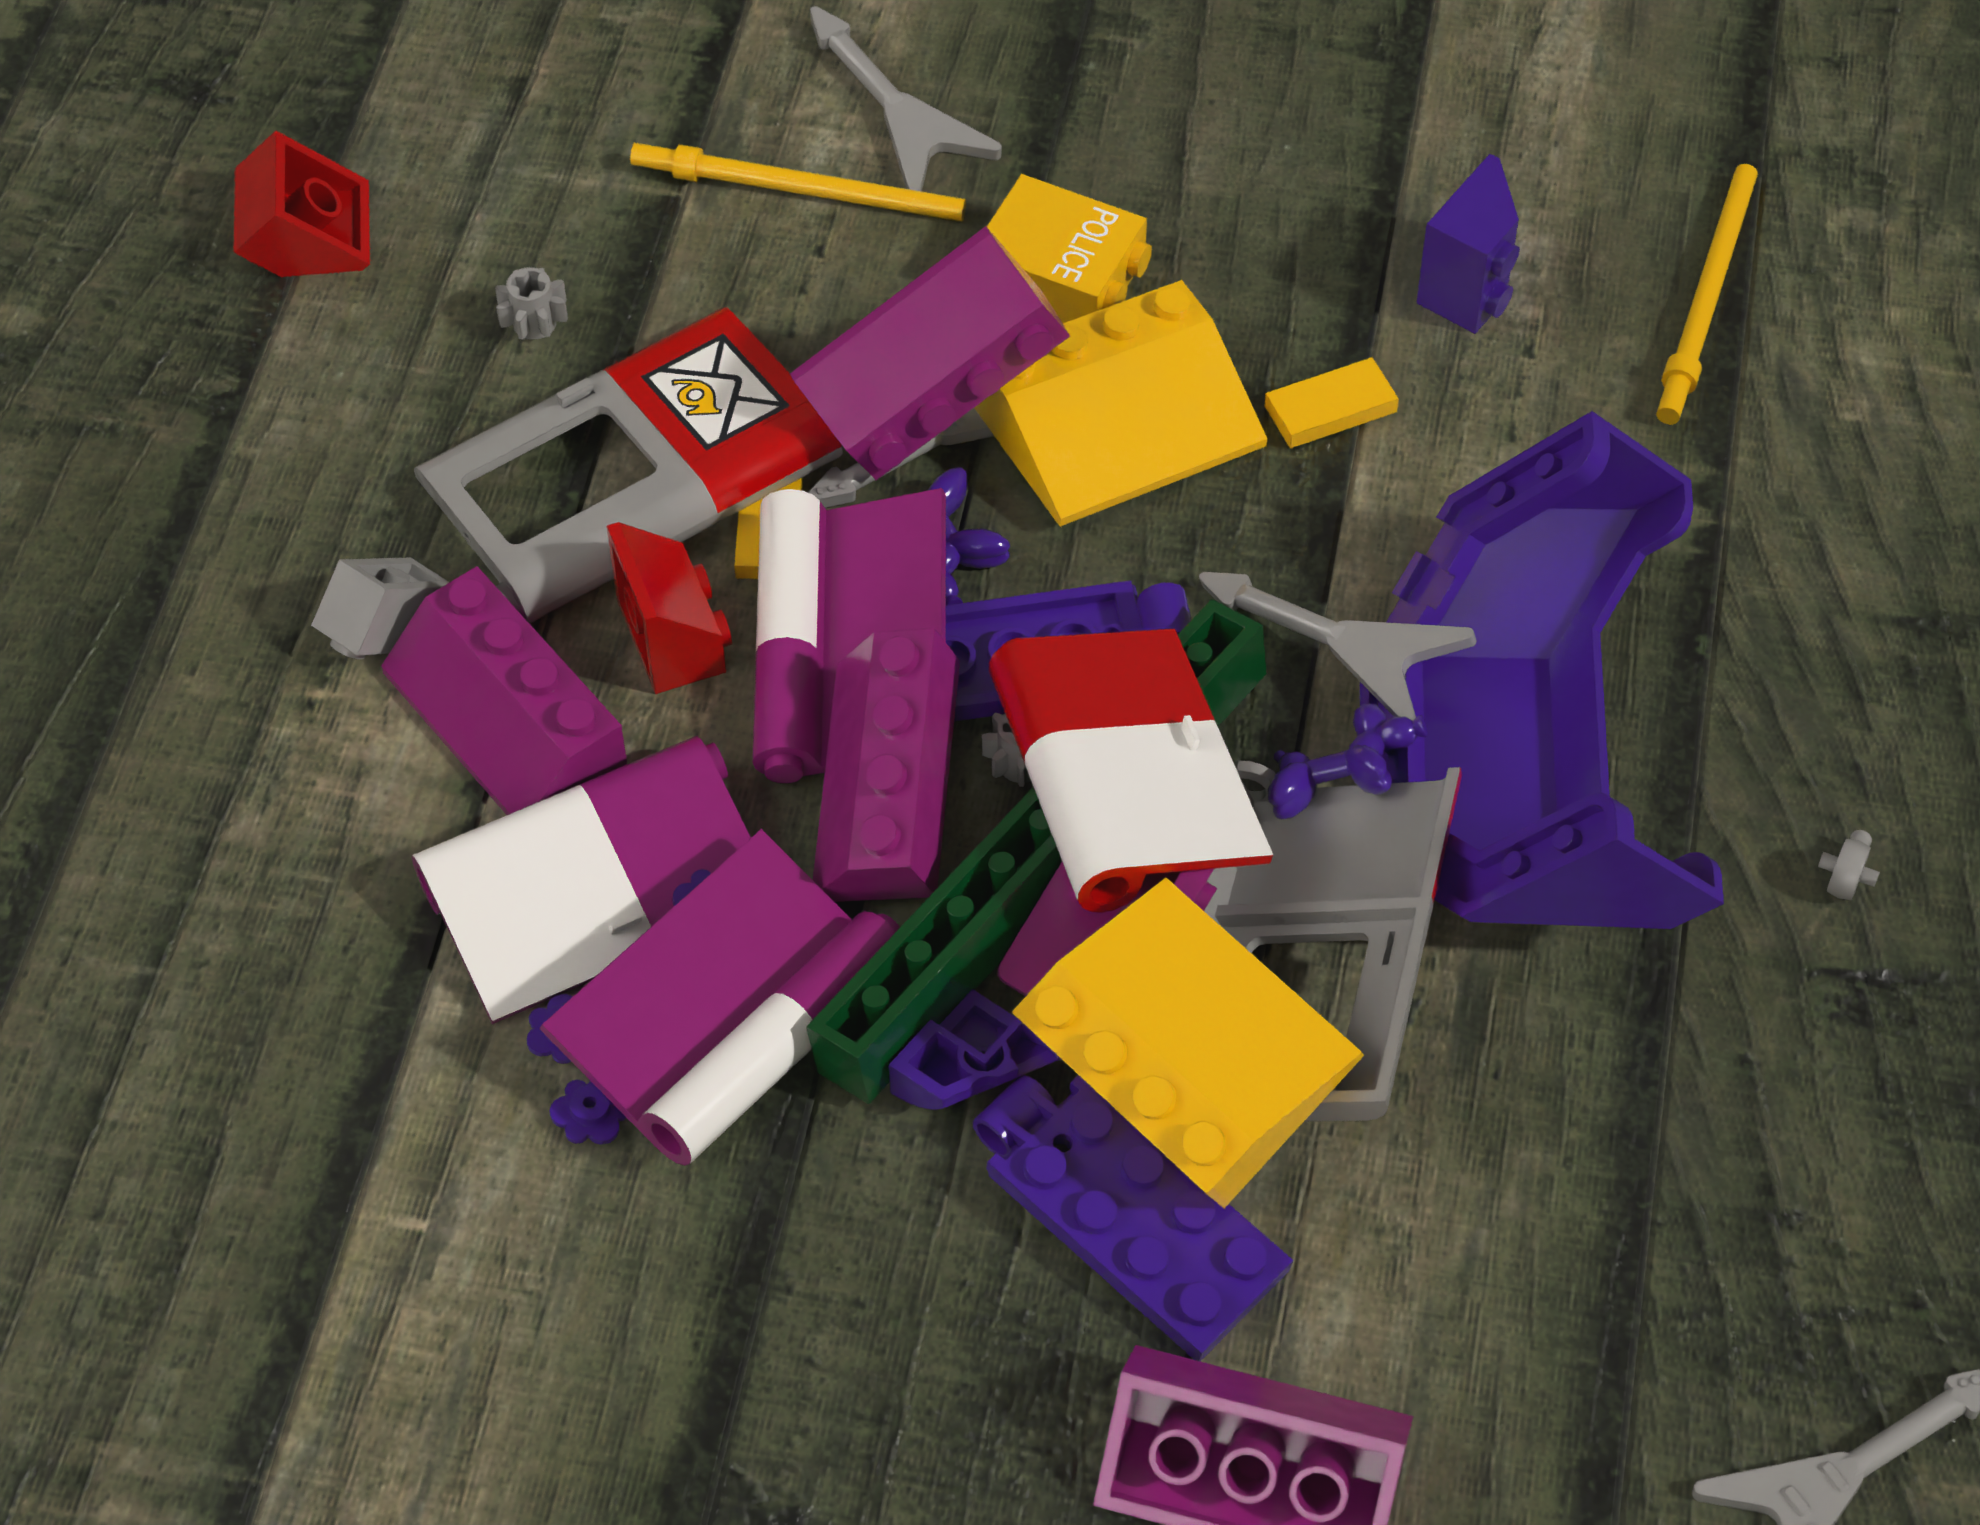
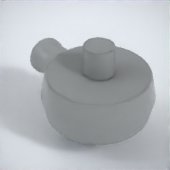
(1850, 866)

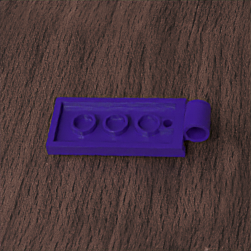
(982, 627)
(1129, 1211)

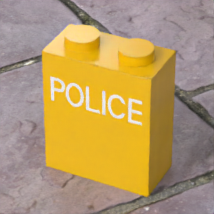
(1072, 245)

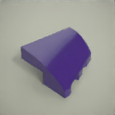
(966, 1055)

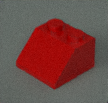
(300, 211)
(667, 608)

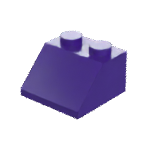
(1471, 250)

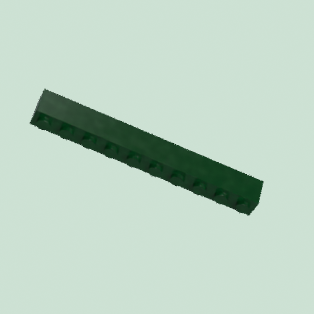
(987, 899)

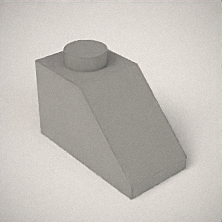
(372, 603)

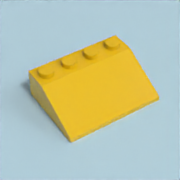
(1125, 405)
(1189, 1038)

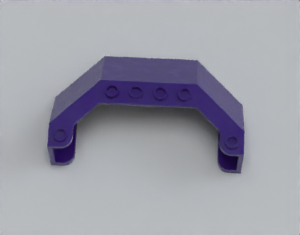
(1536, 571)

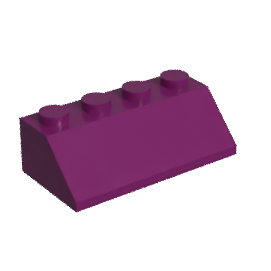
(930, 353)
(501, 696)
(887, 768)
(1244, 1449)

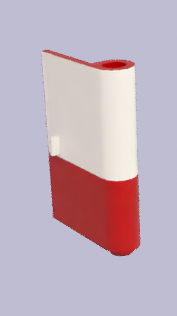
(1125, 760)

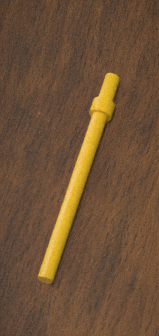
(691, 163)
(1684, 367)

